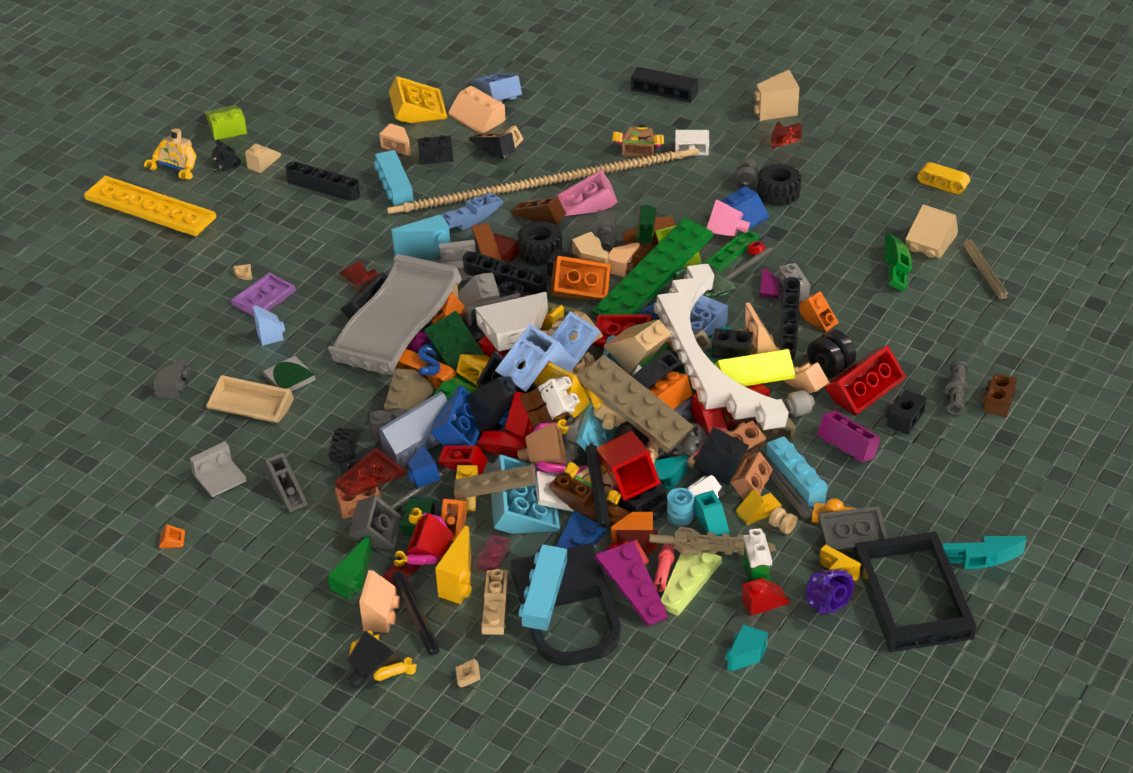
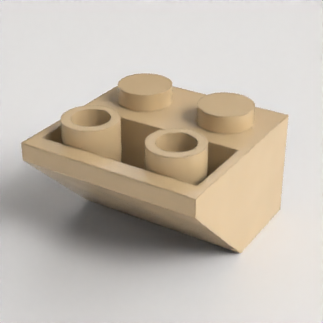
(589, 248)

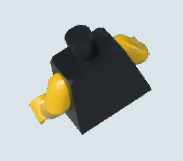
(375, 660)

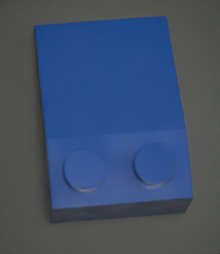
(455, 422)

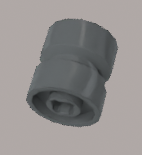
(746, 173)

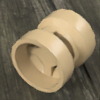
(784, 521)

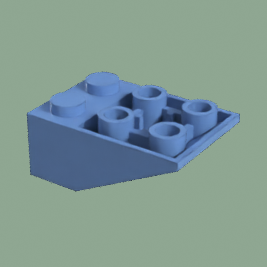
(708, 315)

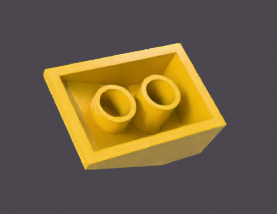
(454, 570)

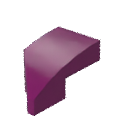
(769, 284)

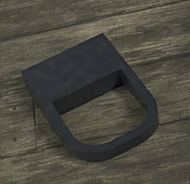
(580, 581)

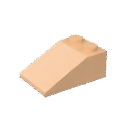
(761, 339)

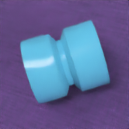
(680, 507)

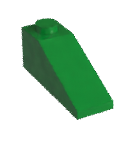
(350, 573)

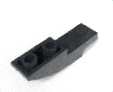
(658, 369)

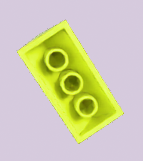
(758, 368)

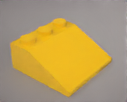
(416, 102)

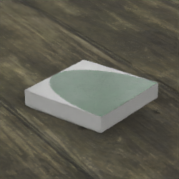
(289, 374)

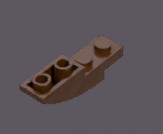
(580, 498)

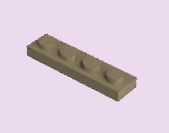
(494, 482)

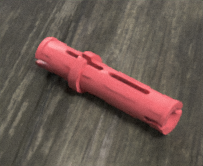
(665, 558)

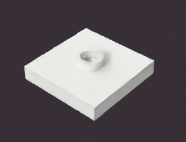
(544, 493)

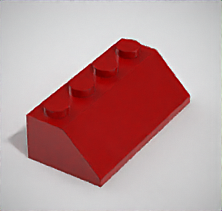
(866, 380)

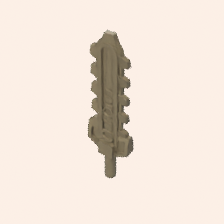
(690, 542)

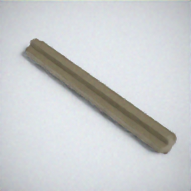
(985, 269)

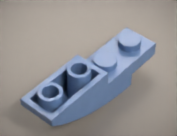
(473, 212)

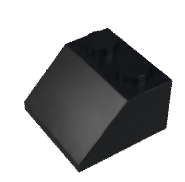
(720, 456)

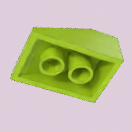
(226, 122)

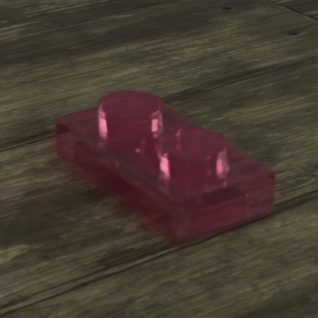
(493, 553)

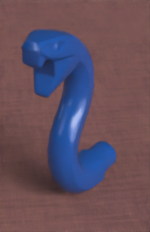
(423, 352)

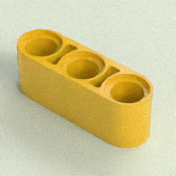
(943, 178)

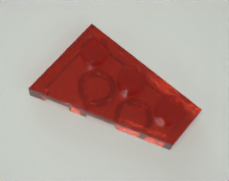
(369, 473)

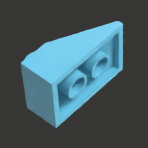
(421, 238)

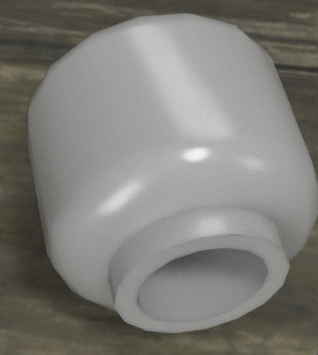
(799, 403)

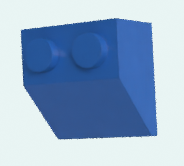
(749, 204)

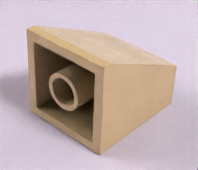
(777, 97)
(932, 232)
(638, 344)

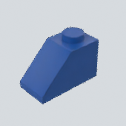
(422, 468)

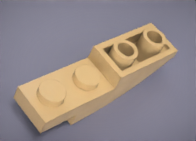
(495, 602)

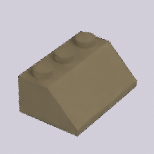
(407, 390)

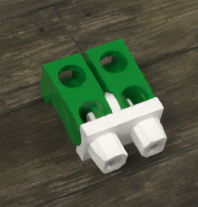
(756, 556)

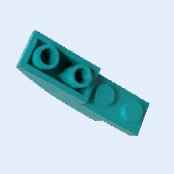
(990, 552)

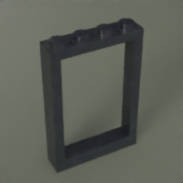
(920, 634)

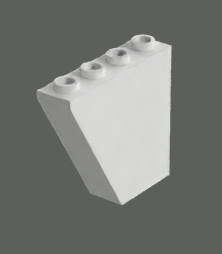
(507, 320)

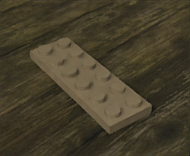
(635, 403)

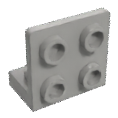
(453, 253)
(216, 470)

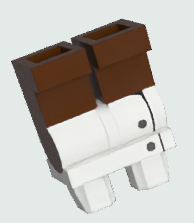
(550, 401)

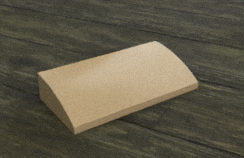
(250, 399)

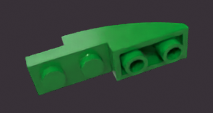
(899, 261)

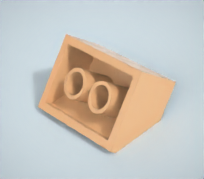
(477, 110)

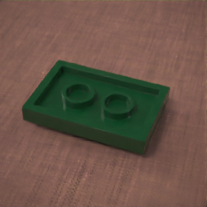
(451, 339)

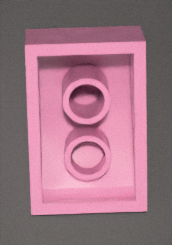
(588, 195)

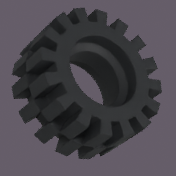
(342, 445)

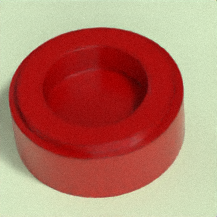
(756, 248)

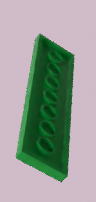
(655, 269)

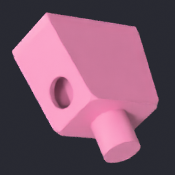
(726, 220)

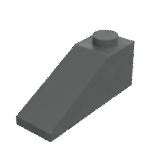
(284, 482)

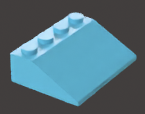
(517, 508)

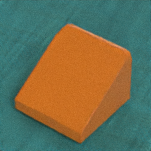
(171, 537)

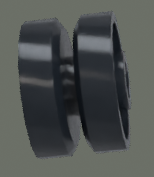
(832, 352)

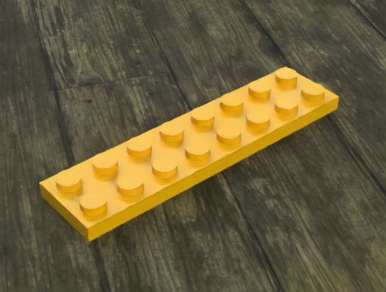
(150, 205)

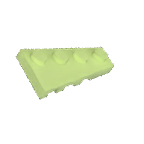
(687, 579)

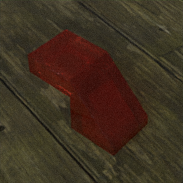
(357, 274)

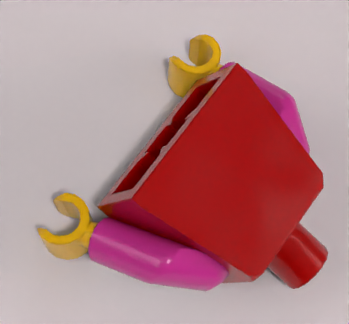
(428, 542)

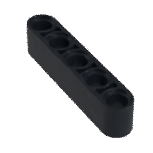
(322, 181)
(477, 264)
(789, 310)

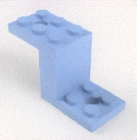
(539, 348)

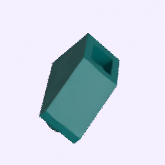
(671, 470)
(710, 513)
(747, 648)

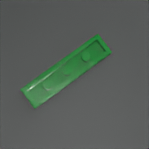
(732, 250)

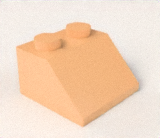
(378, 603)

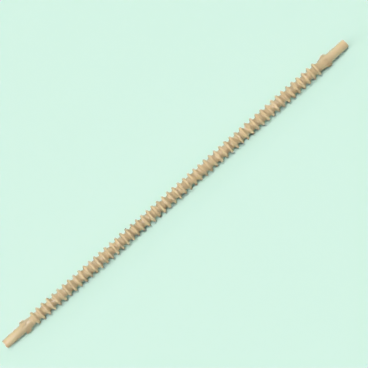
(679, 154)

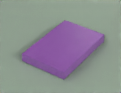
(264, 293)

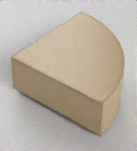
(243, 271)

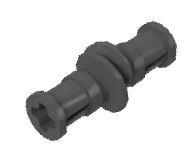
(957, 387)

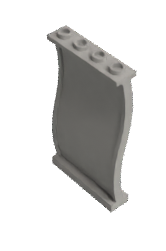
(395, 314)

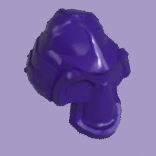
(829, 590)

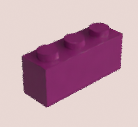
(848, 436)

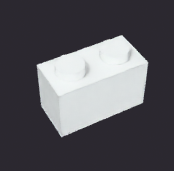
(692, 139)

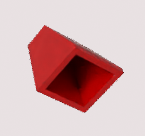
(628, 465)

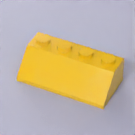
(553, 371)

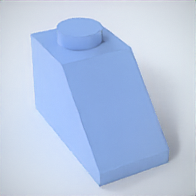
(268, 326)

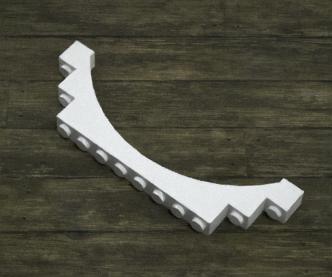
(710, 383)

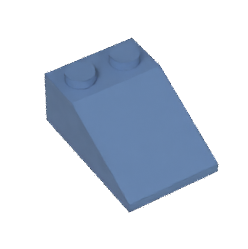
(499, 86)

